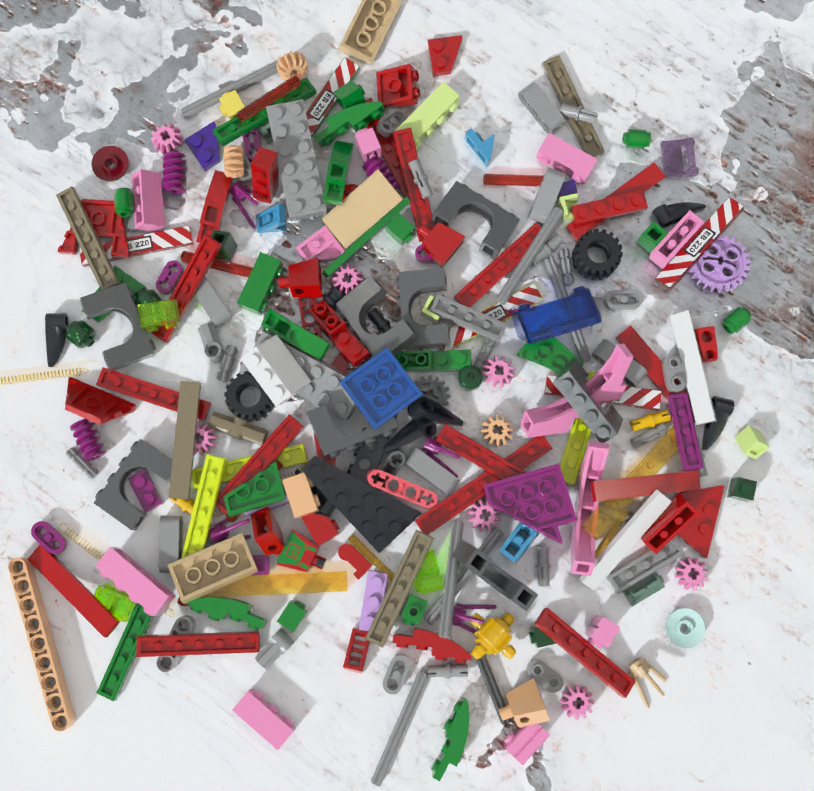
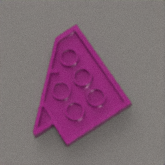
(535, 500)

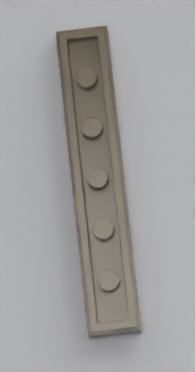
(567, 94)
(87, 238)
(184, 440)
(399, 588)

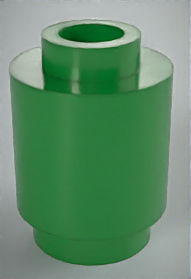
(636, 138)
(124, 202)
(736, 320)

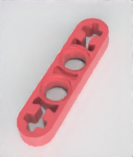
(402, 487)

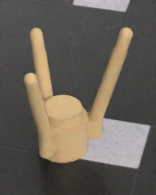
(639, 668)

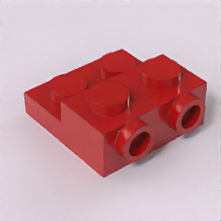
(398, 86)

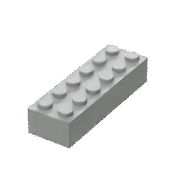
(296, 160)
(325, 381)

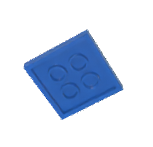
(380, 388)

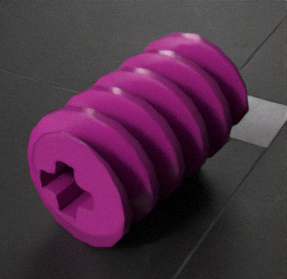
(374, 164)
(173, 172)
(87, 440)

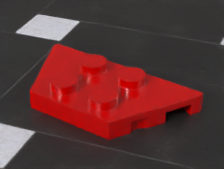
(95, 403)
(700, 531)

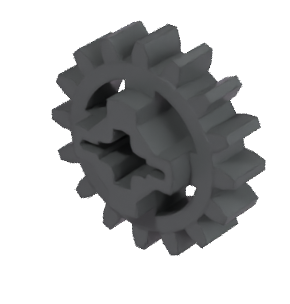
(433, 387)

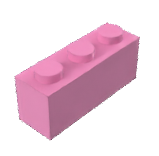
(566, 158)
(148, 200)
(676, 239)
(264, 718)

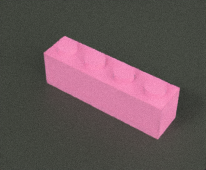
(135, 581)

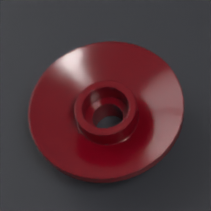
(104, 158)

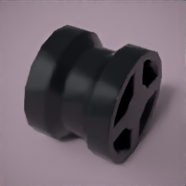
(332, 297)

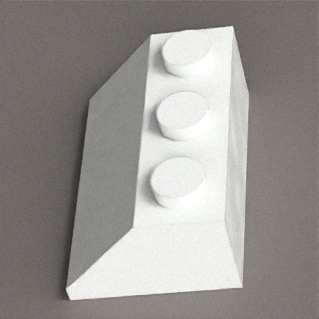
(276, 370)

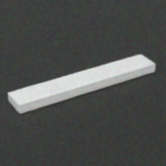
(693, 368)
(626, 539)

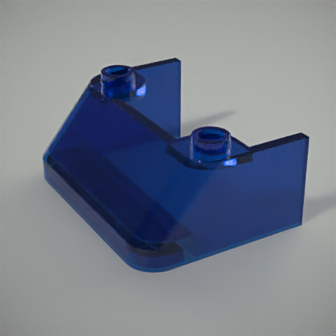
(556, 317)

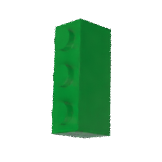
(260, 284)

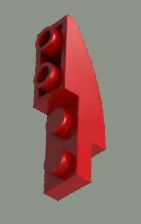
(214, 204)
(338, 333)
(441, 647)

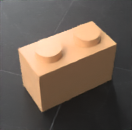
(301, 495)

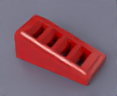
(354, 668)

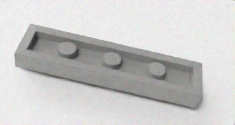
(468, 318)
(644, 566)

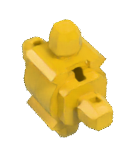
(493, 636)

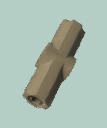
(237, 428)

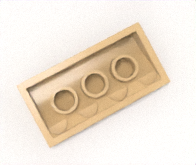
(369, 29)
(362, 208)
(212, 568)

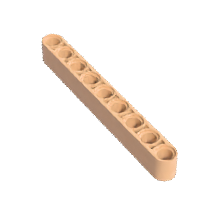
(49, 650)

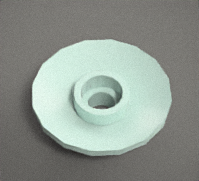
(694, 628)

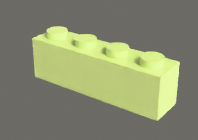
(431, 113)

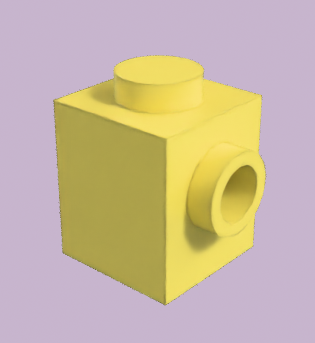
(230, 104)

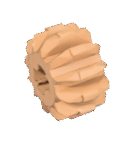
(292, 65)
(234, 161)
(498, 424)

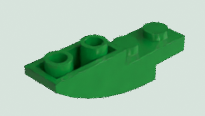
(355, 116)
(337, 172)
(295, 334)
(434, 360)
(220, 607)
(457, 731)

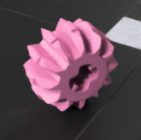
(165, 133)
(340, 277)
(491, 368)
(208, 437)
(490, 519)
(696, 579)
(572, 696)

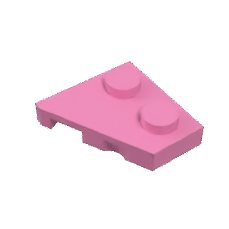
(321, 246)

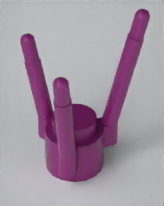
(241, 193)
(433, 447)
(220, 533)
(459, 615)

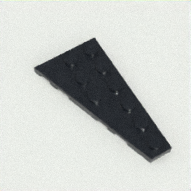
(368, 509)

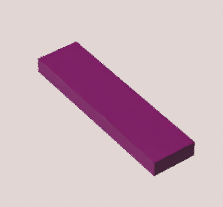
(685, 432)

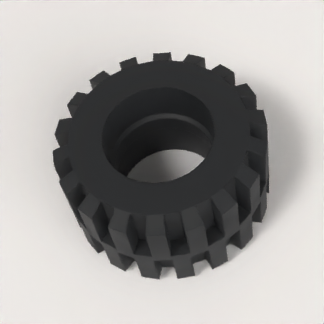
(607, 244)
(233, 398)

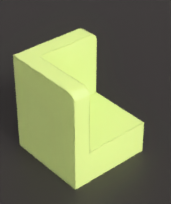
(565, 204)
(426, 313)
(752, 442)

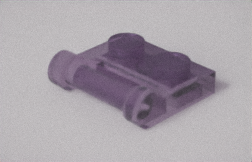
(673, 160)

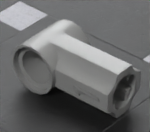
(211, 341)
(277, 645)

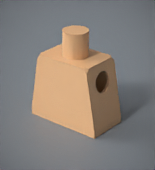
(525, 705)

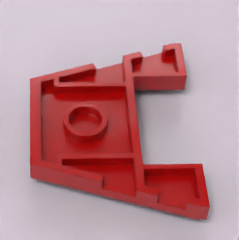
(106, 224)

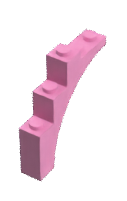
(603, 386)
(580, 540)

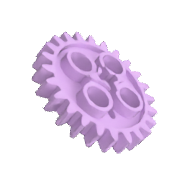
(716, 278)

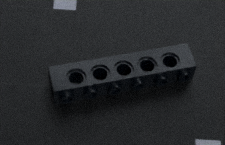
(373, 456)

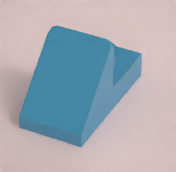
(482, 149)
(272, 219)

